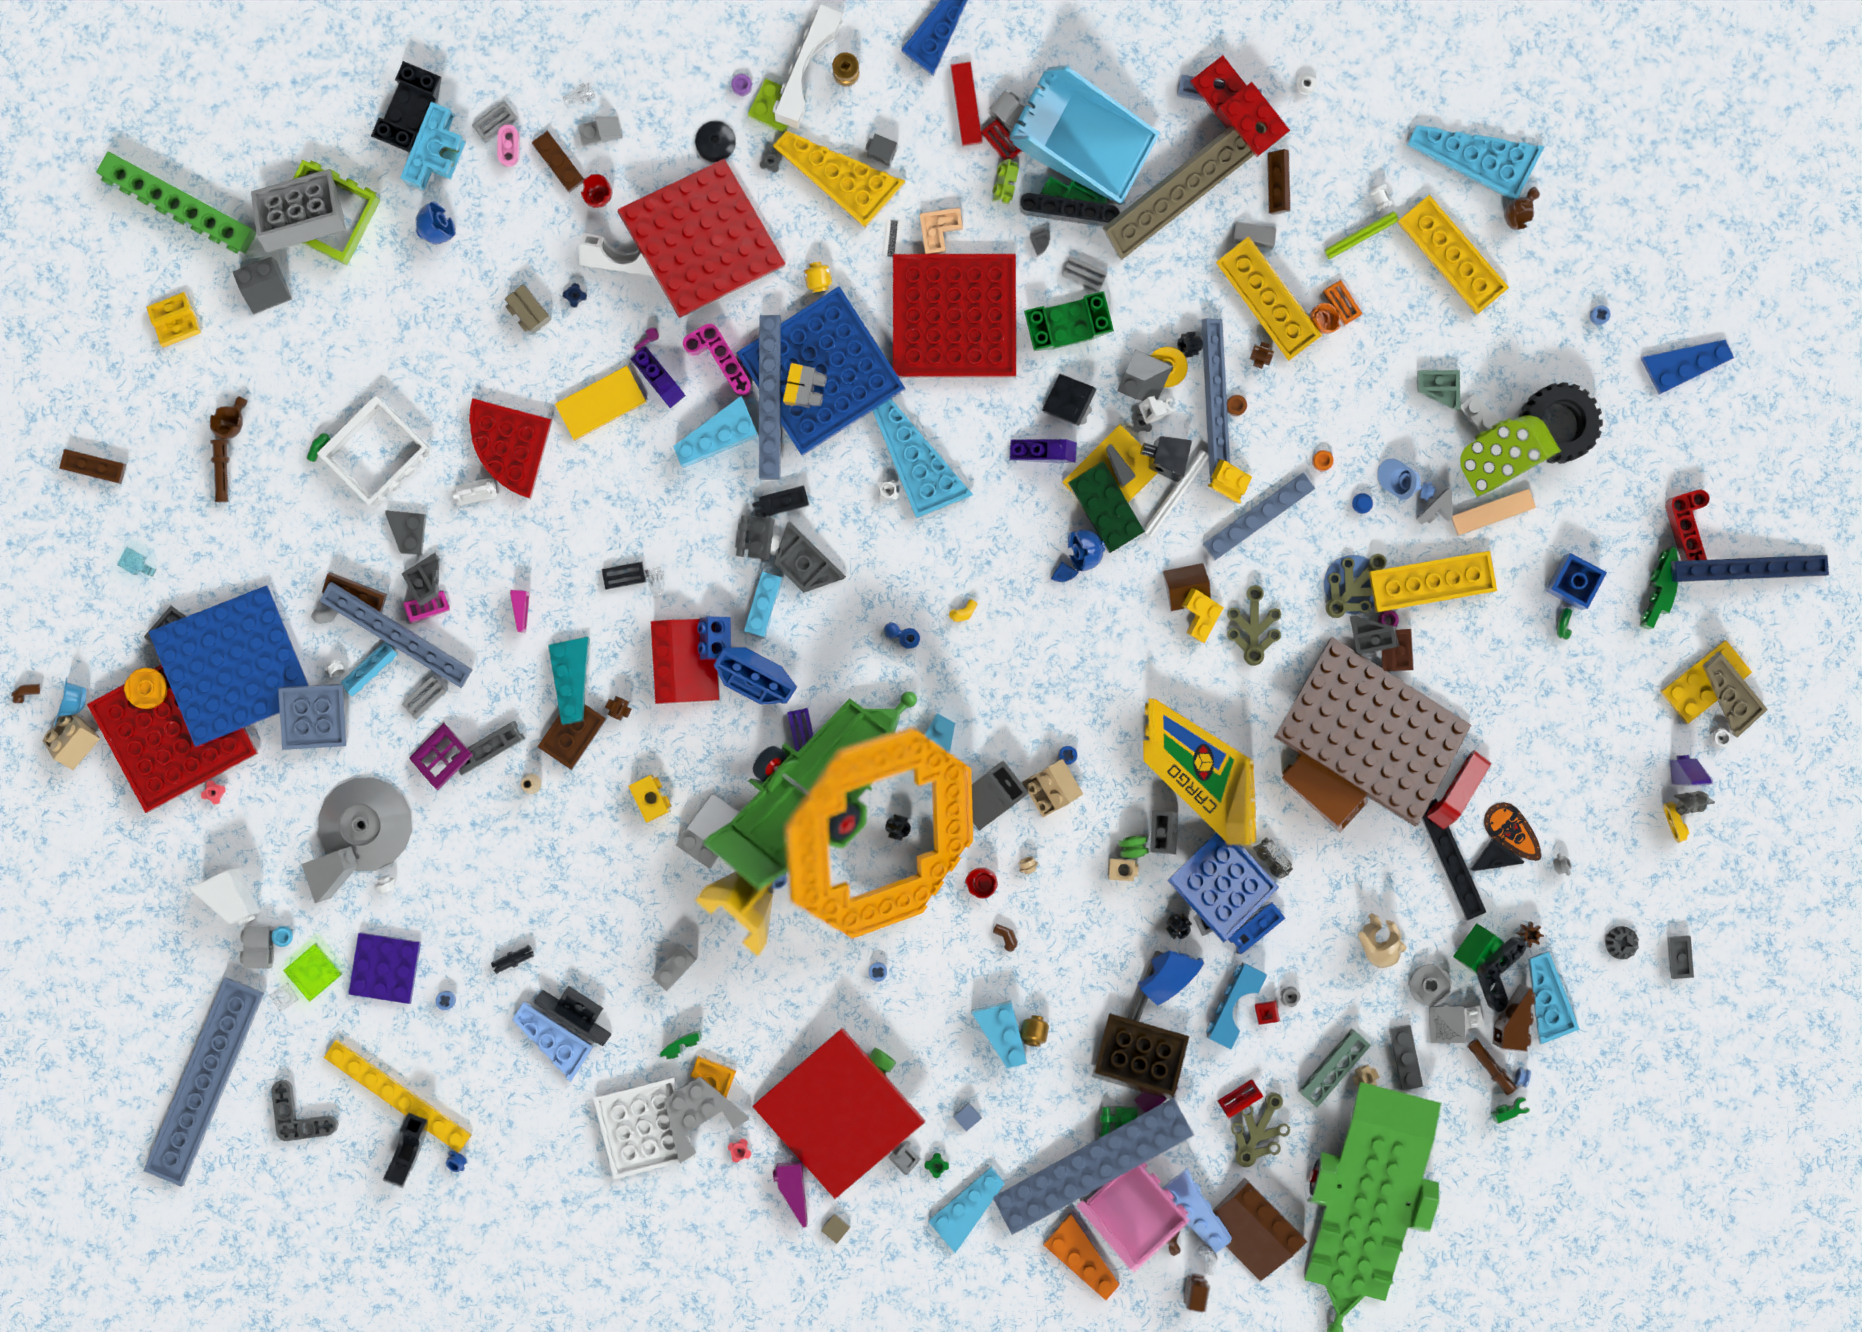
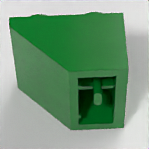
(1477, 948)

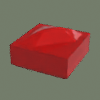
(1267, 1012)

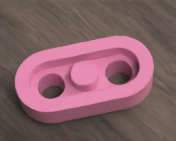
(508, 146)

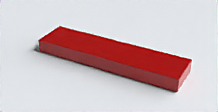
(966, 104)

